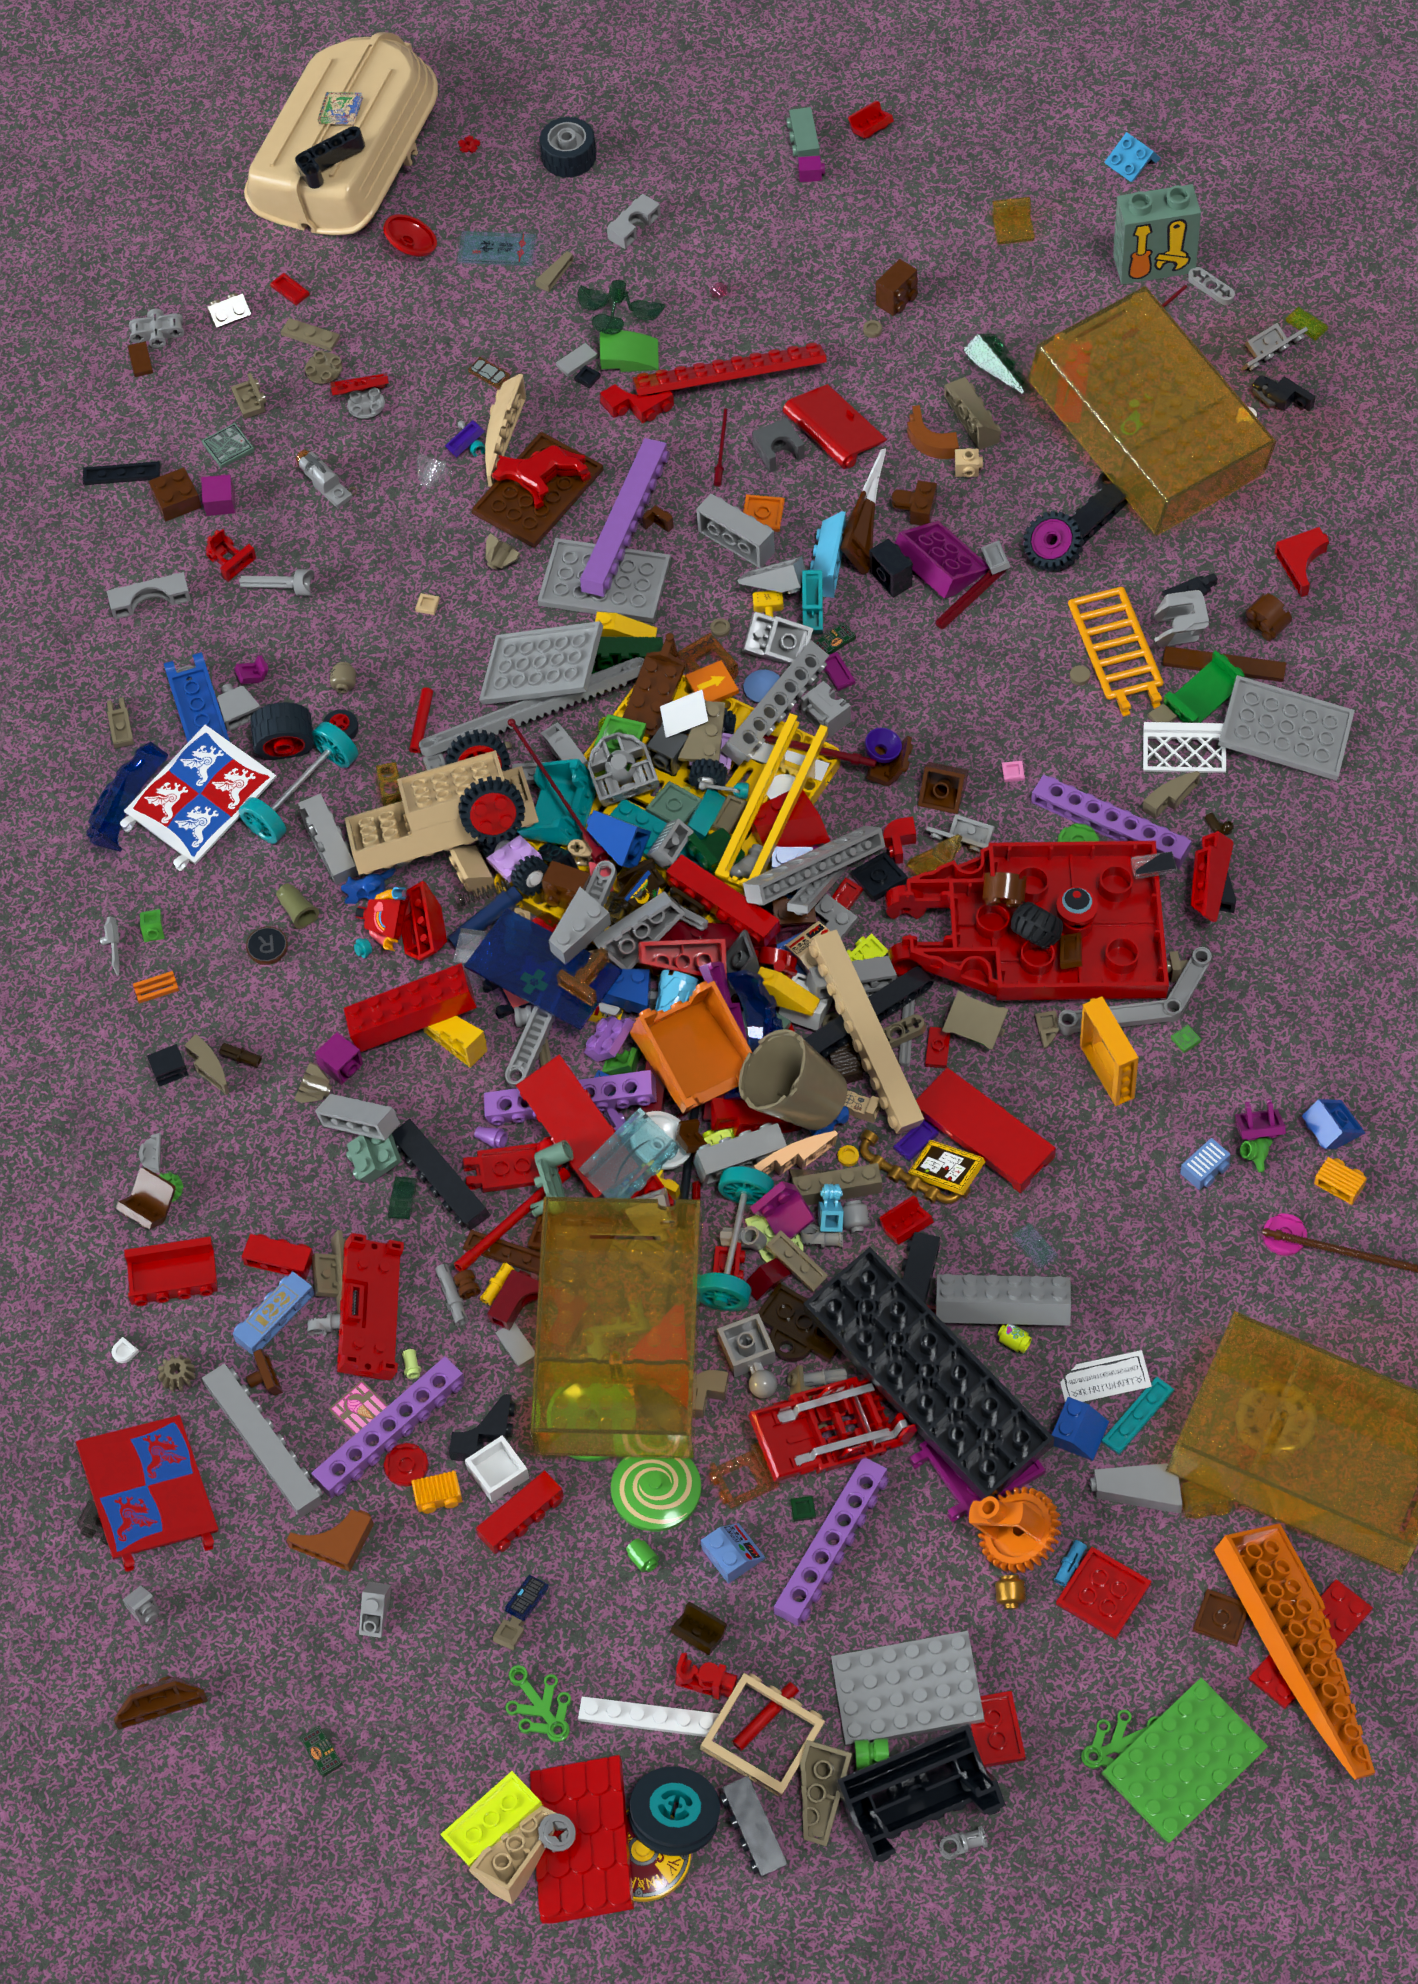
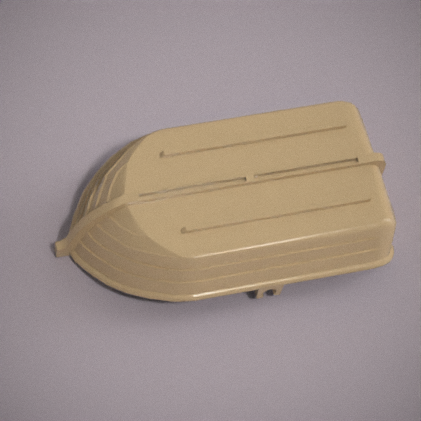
(394, 108)

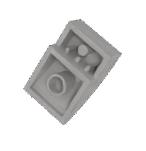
(775, 638)

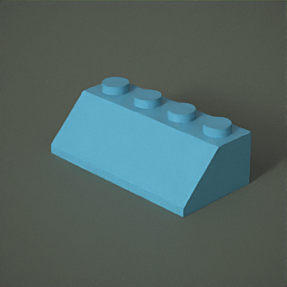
(828, 551)

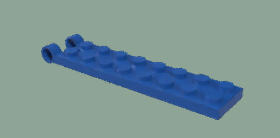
(195, 698)

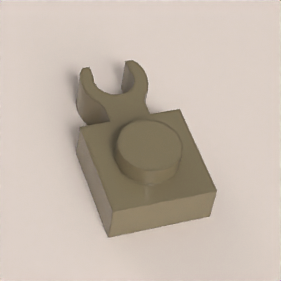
(509, 1633)

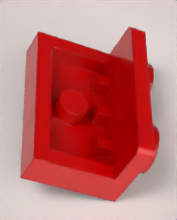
(869, 120)
(905, 1220)
(721, 1257)

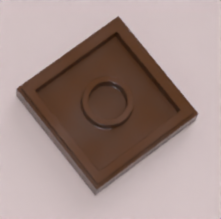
(1221, 1618)

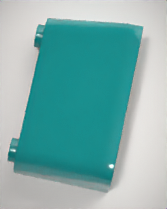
(554, 819)

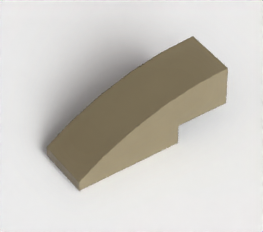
(1170, 794)
(206, 1063)

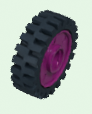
(1061, 553)

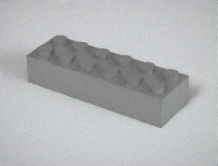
(1003, 1299)

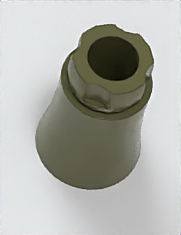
(297, 906)

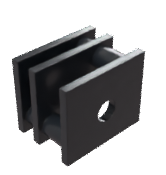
(167, 1065)

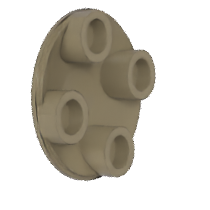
(323, 367)

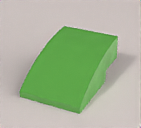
(628, 351)
(625, 726)

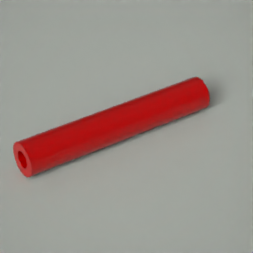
(421, 719)
(763, 1719)

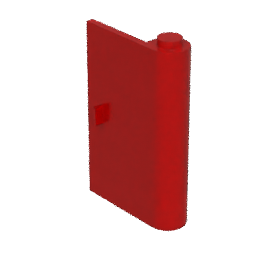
(833, 424)

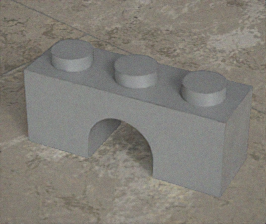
(640, 211)

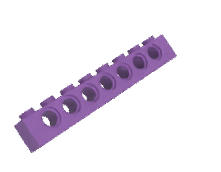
(1117, 830)
(644, 1081)
(408, 1401)
(865, 1473)

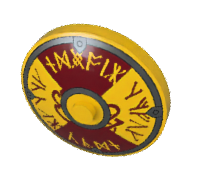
(654, 1873)

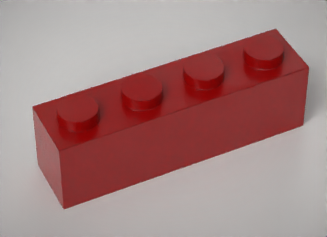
(520, 1512)

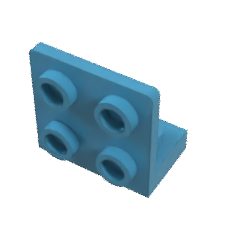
(1130, 157)

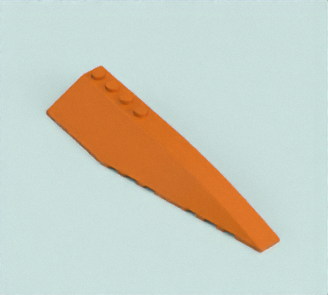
(1297, 1635)

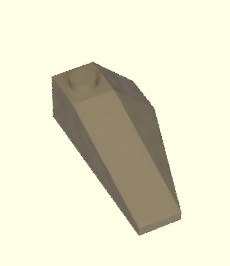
(820, 1769)

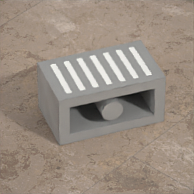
(670, 843)

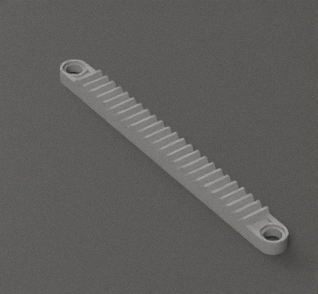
(531, 708)
(541, 1021)

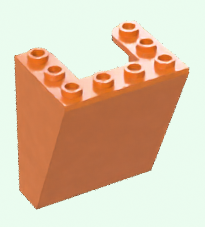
(693, 1046)

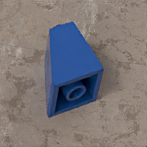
(619, 838)

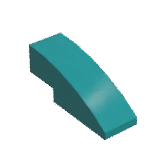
(812, 600)
(706, 813)

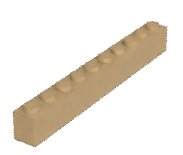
(866, 1032)

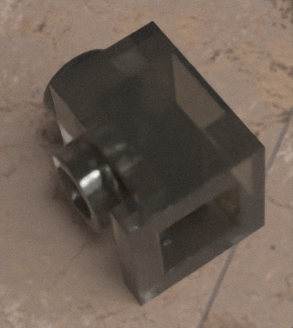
(615, 910)

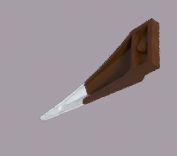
(859, 529)

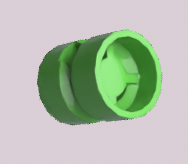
(870, 1753)

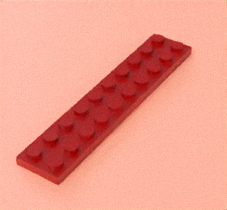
(730, 369)

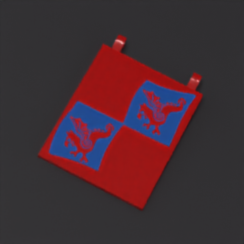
(147, 1488)

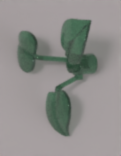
(593, 300)

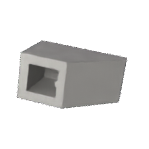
(142, 1606)
(374, 1609)

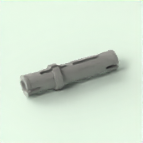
(454, 1302)

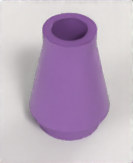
(492, 1136)

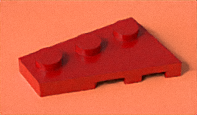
(359, 384)

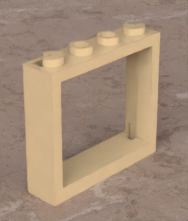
(740, 1765)

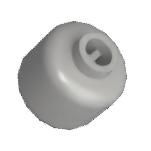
(855, 1216)

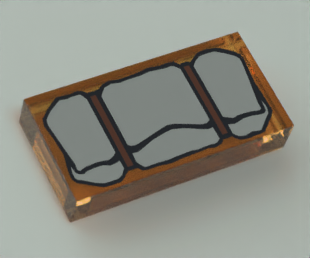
(488, 372)

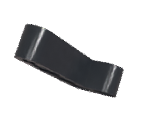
(328, 153)

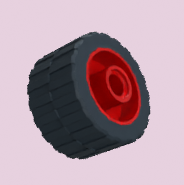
(282, 731)

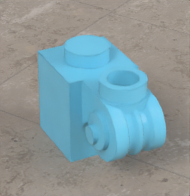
(830, 1210)

